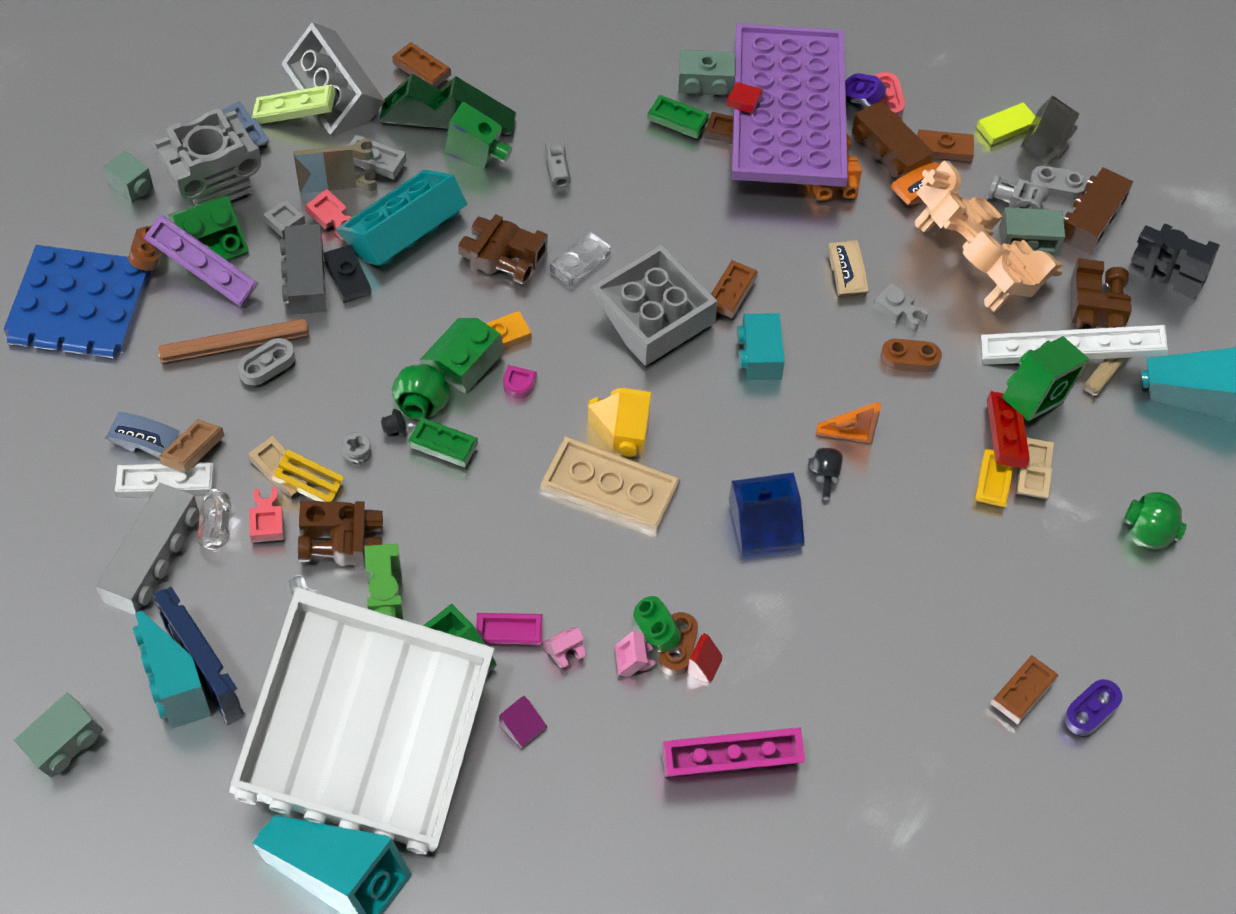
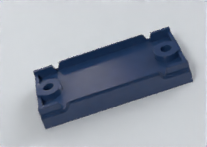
(187, 634)

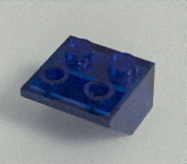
(767, 513)

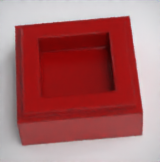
(744, 97)

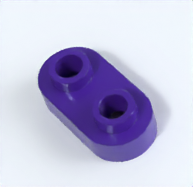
(864, 89)
(1091, 709)

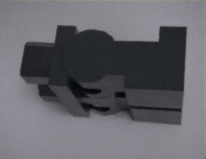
(1175, 259)

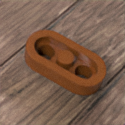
(142, 253)
(911, 355)
(685, 647)

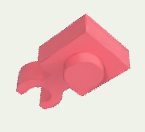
(327, 211)
(267, 518)

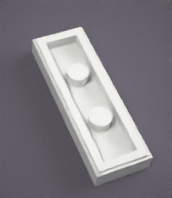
(144, 478)

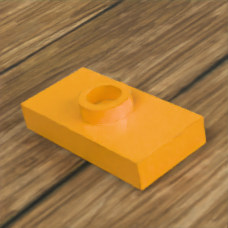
(512, 329)

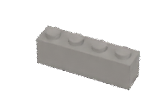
(148, 549)

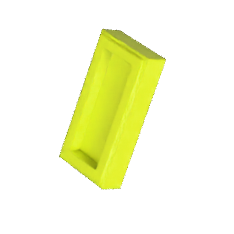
(1006, 123)

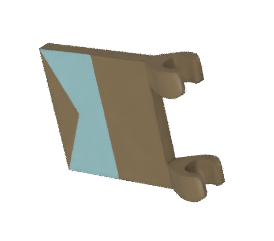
(334, 168)

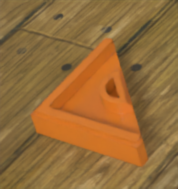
(854, 426)

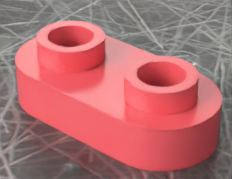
(893, 96)

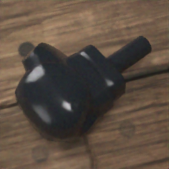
(827, 465)

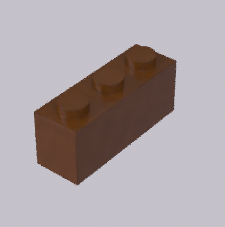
(890, 140)
(1096, 209)

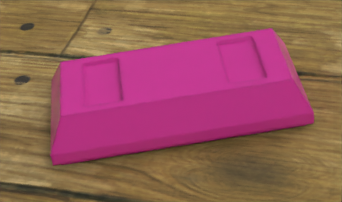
(510, 628)

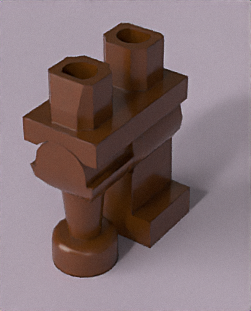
(502, 246)
(1097, 307)
(346, 527)

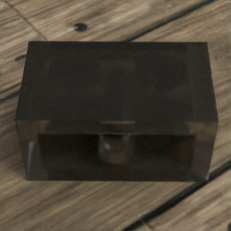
(1050, 130)

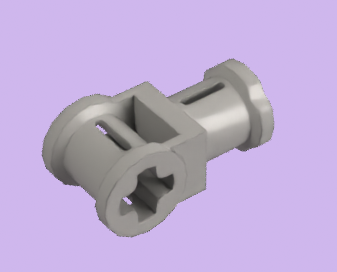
(1019, 194)

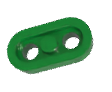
(657, 624)

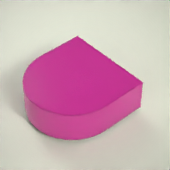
(519, 382)

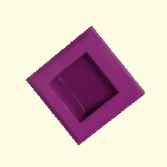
(522, 722)

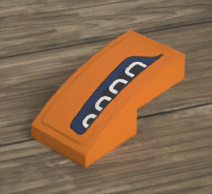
(909, 184)

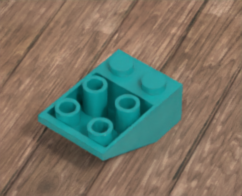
(171, 674)

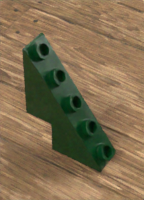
(424, 105)

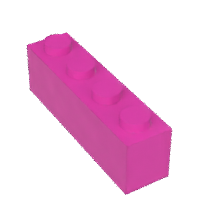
(732, 752)

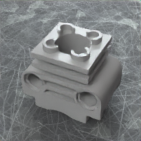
(209, 156)

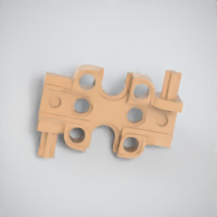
(1011, 266)

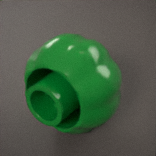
(417, 387)
(1155, 521)

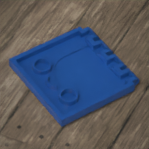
(76, 302)

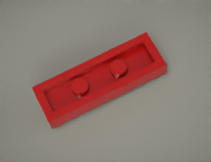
(1007, 432)

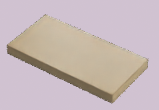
(610, 484)

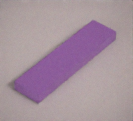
(201, 260)

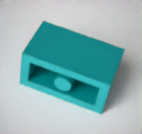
(762, 346)

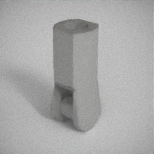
(558, 165)

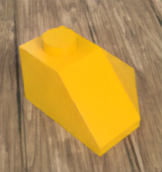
(622, 420)

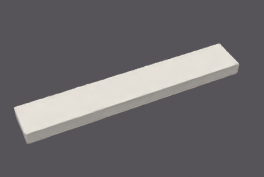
(1094, 343)

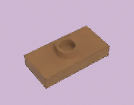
(191, 446)

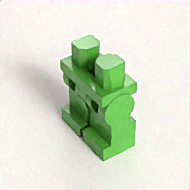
(383, 578)

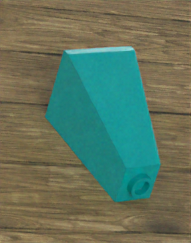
(1195, 381)
(337, 864)

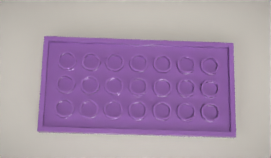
(801, 118)

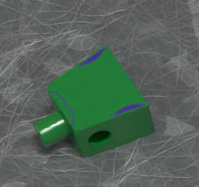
(475, 138)

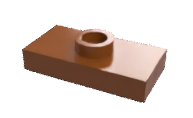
(422, 64)
(949, 145)
(733, 287)
(1024, 689)

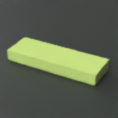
(294, 104)

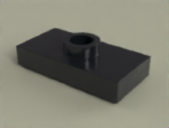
(347, 273)

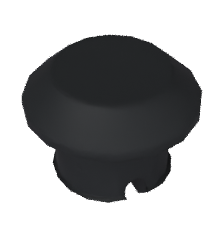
(394, 423)

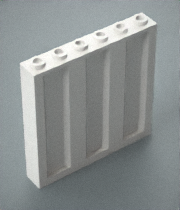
(362, 721)

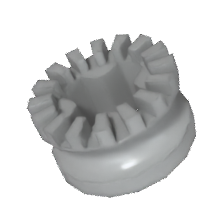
(360, 454)

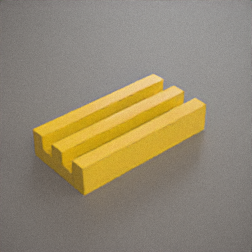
(312, 467)

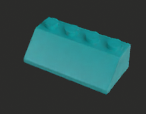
(403, 216)

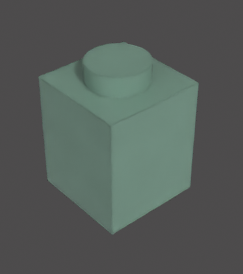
(128, 176)

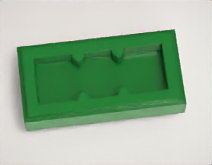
(678, 116)
(443, 442)

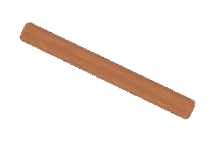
(232, 340)

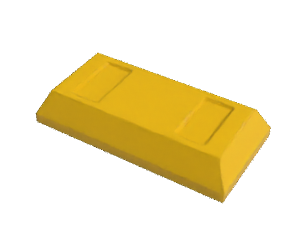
(993, 481)

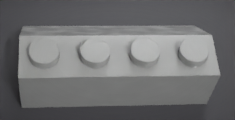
(324, 60)

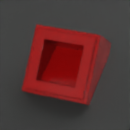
(705, 659)

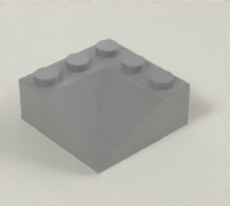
(655, 304)

